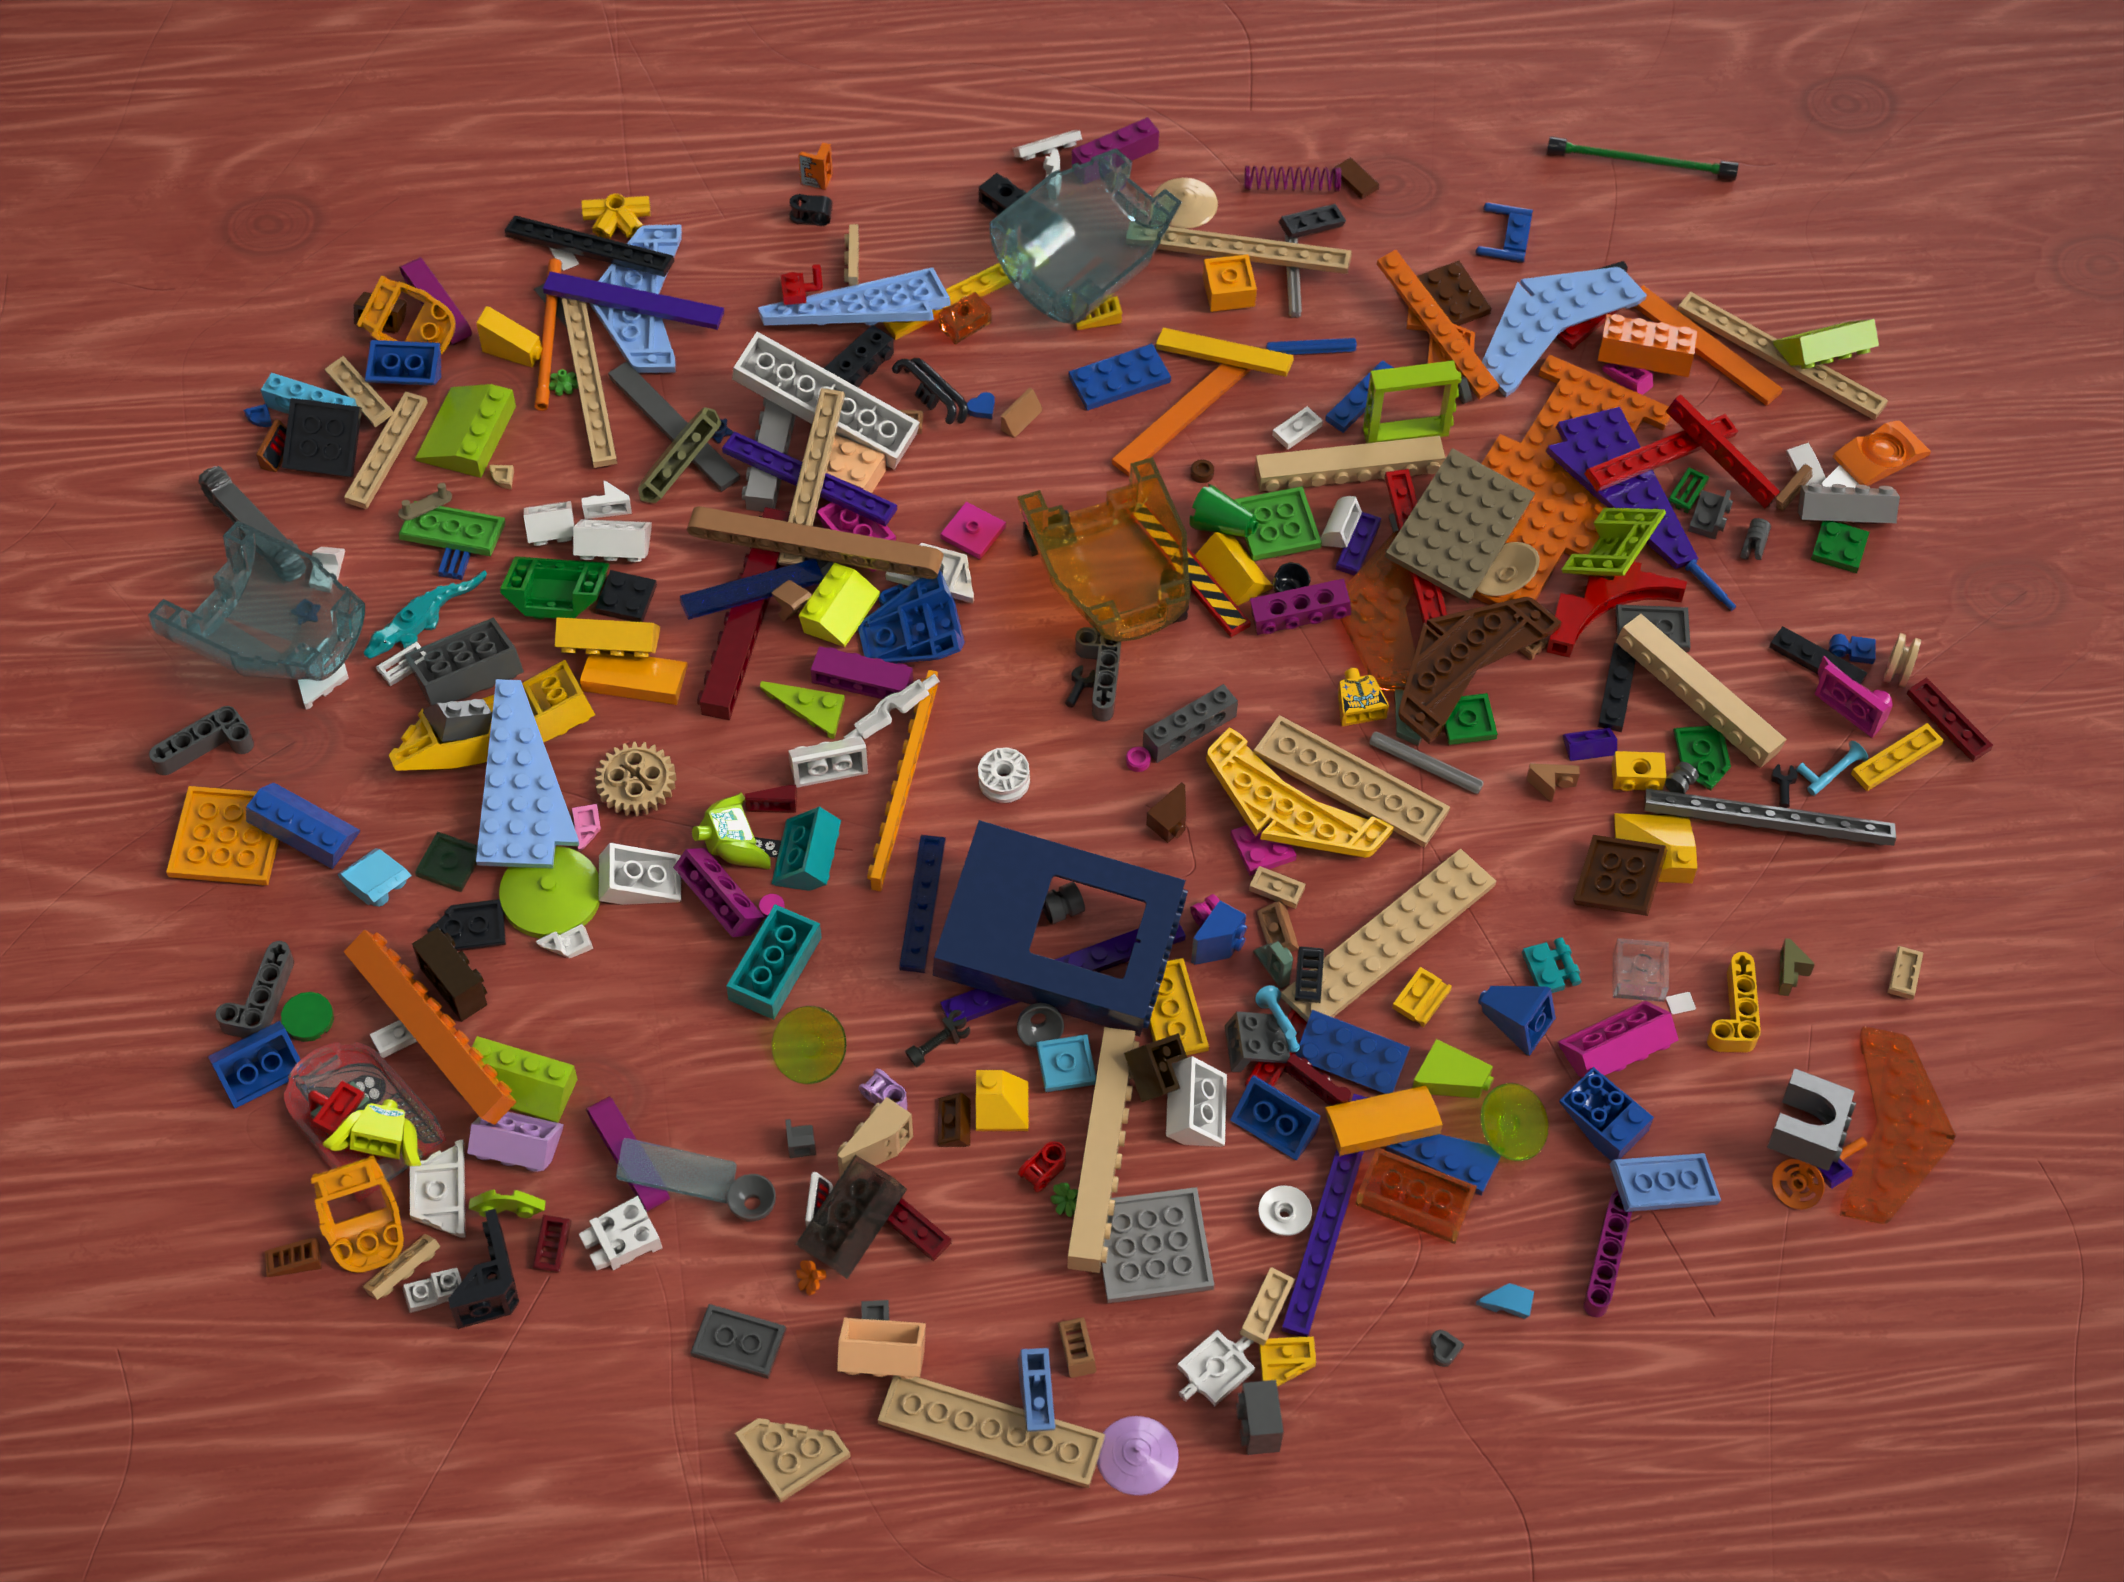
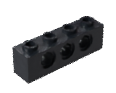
(999, 193)

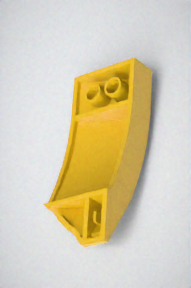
(556, 706)

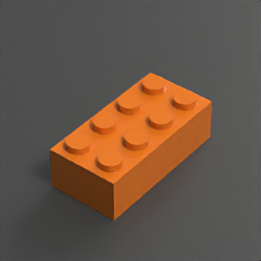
(1647, 345)

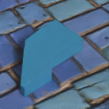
(1509, 1299)

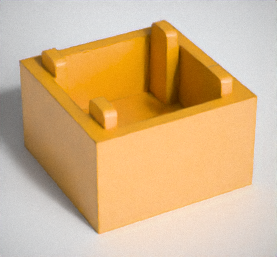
(1229, 282)

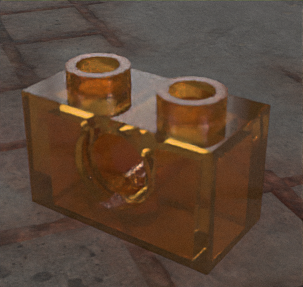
(965, 317)

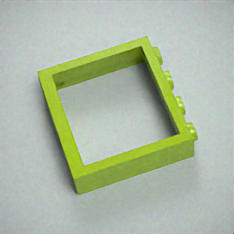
(1405, 379)

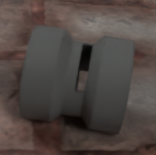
(1683, 776)

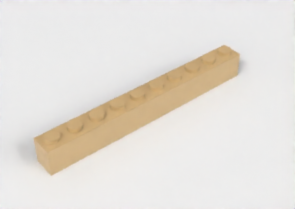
(1101, 1153)

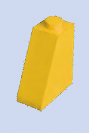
(507, 338)

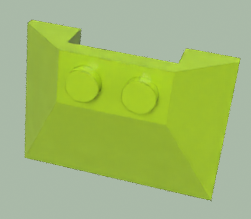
(1621, 539)

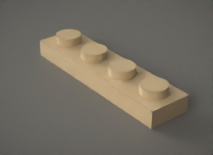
(355, 387)

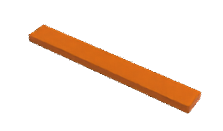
(1712, 350)
(1179, 416)

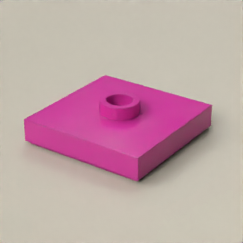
(973, 530)

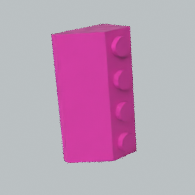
(1620, 1039)

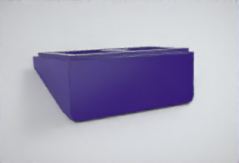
(1590, 744)

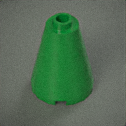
(1221, 514)

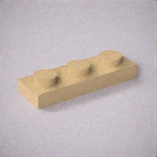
(852, 256)
(401, 1267)
(1267, 1306)

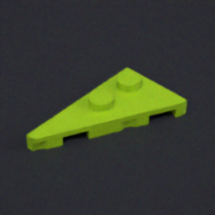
(815, 706)

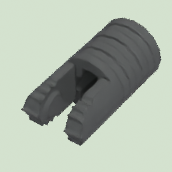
(1756, 538)

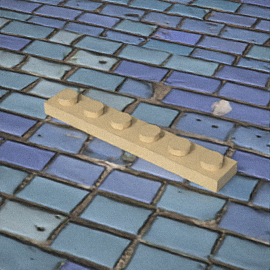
(386, 450)

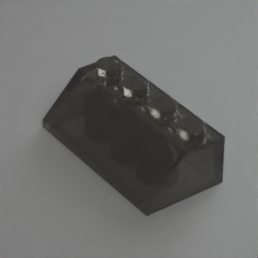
(851, 1216)

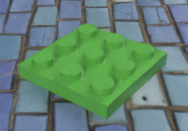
(1283, 524)

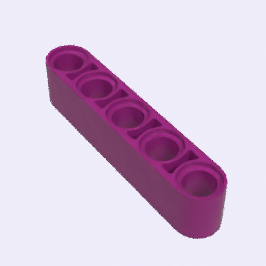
(420, 276)
(613, 1130)
(1607, 1264)

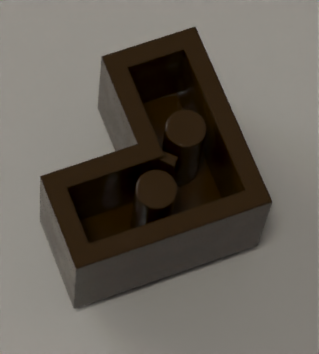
(1153, 1067)

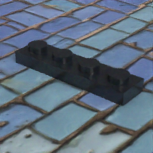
(1810, 655)
(1617, 689)

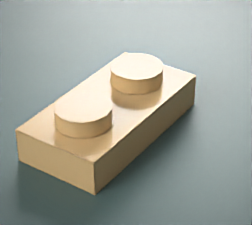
(1277, 887)

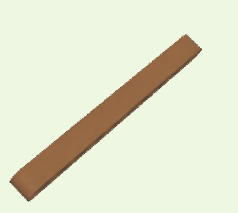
(815, 542)

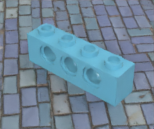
(280, 389)

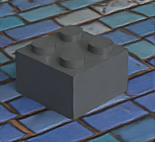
(1260, 1417)

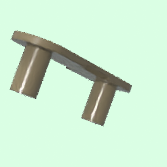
(431, 502)

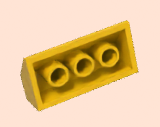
(606, 636)

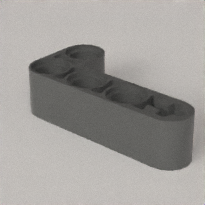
(1099, 649)
(170, 755)
(275, 963)

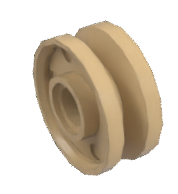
(1902, 660)

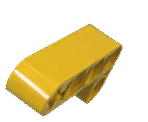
(1738, 1002)

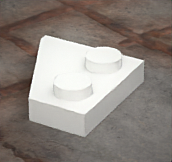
(314, 689)

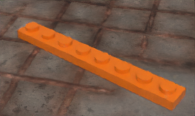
(1437, 324)

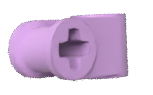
(882, 1086)

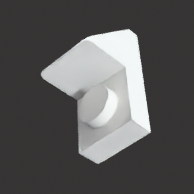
(611, 504)
(330, 558)

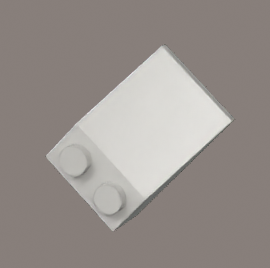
(638, 876)

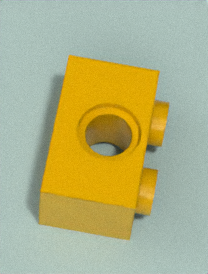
(1650, 764)

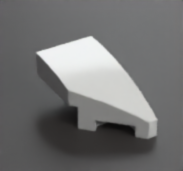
(568, 943)

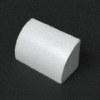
(1341, 522)

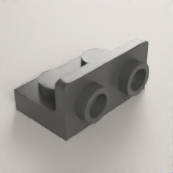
(1709, 514)

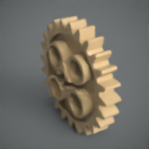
(650, 765)

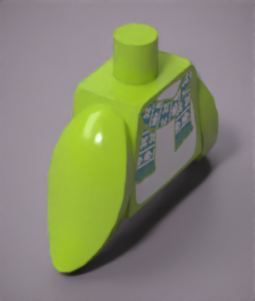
(730, 835)

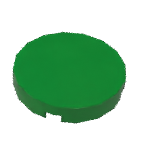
(307, 1016)

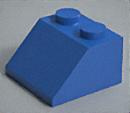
(1219, 935)

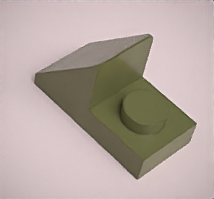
(1792, 963)

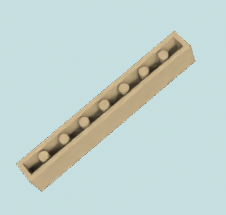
(1348, 463)
(1700, 690)

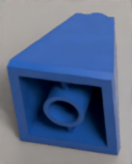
(1520, 1012)

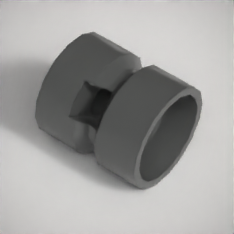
(1065, 901)

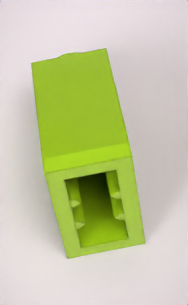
(1453, 1073)

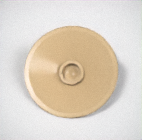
(1197, 200)
(1510, 570)

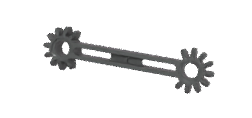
(234, 504)

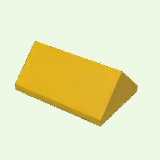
(1233, 568)

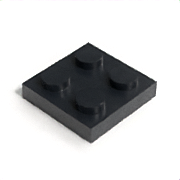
(626, 596)

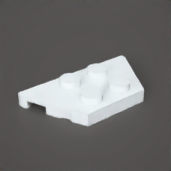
(955, 573)
(439, 1191)

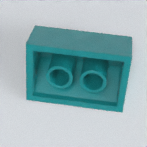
(807, 850)

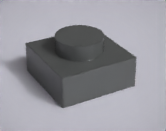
(875, 1310)

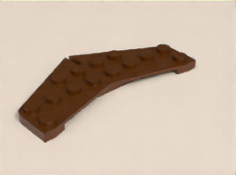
(1458, 646)

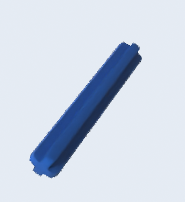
(1313, 346)

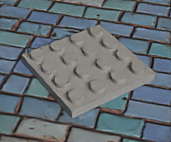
(1156, 1247)

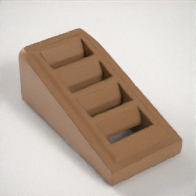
(1081, 1363)

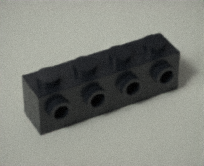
(862, 356)

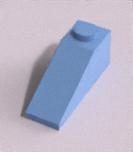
(1036, 1389)

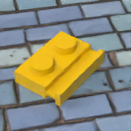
(1421, 997)

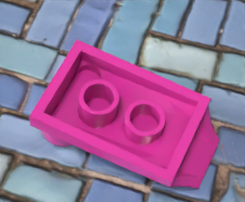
(844, 520)
(1852, 700)

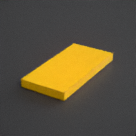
(1177, 1010)

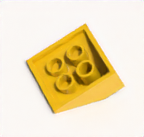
(1666, 830)

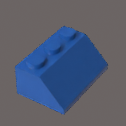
(255, 1064)

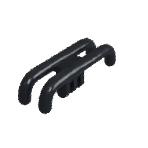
(934, 388)

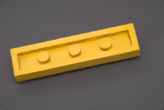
(1897, 757)

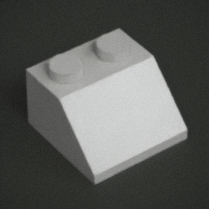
(549, 523)

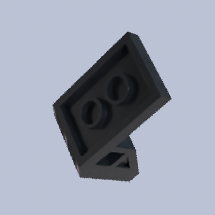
(483, 1298)

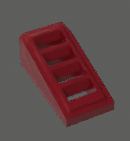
(776, 799)
(553, 1221)

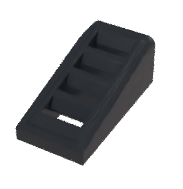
(1309, 958)

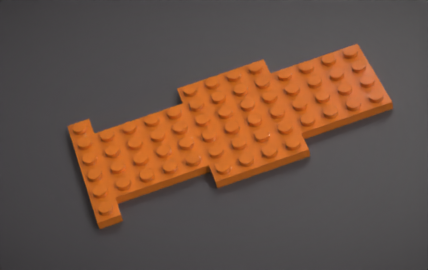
(1562, 509)

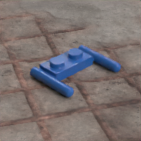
(1516, 233)

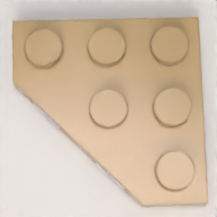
(791, 1454)

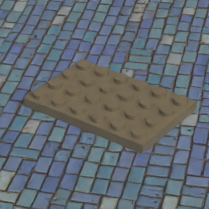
(1459, 525)

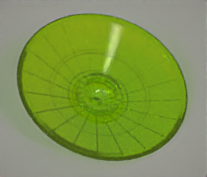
(809, 1044)
(1514, 1122)

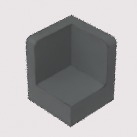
(800, 1140)

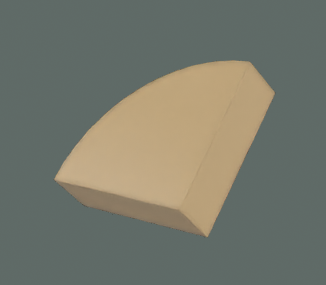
(502, 475)

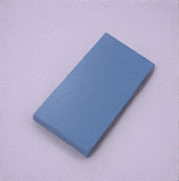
(1665, 1182)

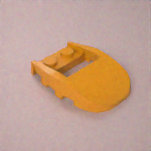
(433, 324)
(366, 1239)

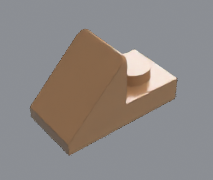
(791, 598)
(1547, 776)

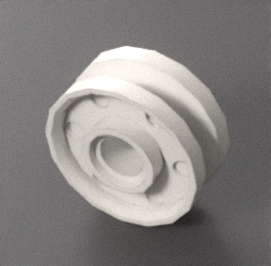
(1004, 788)

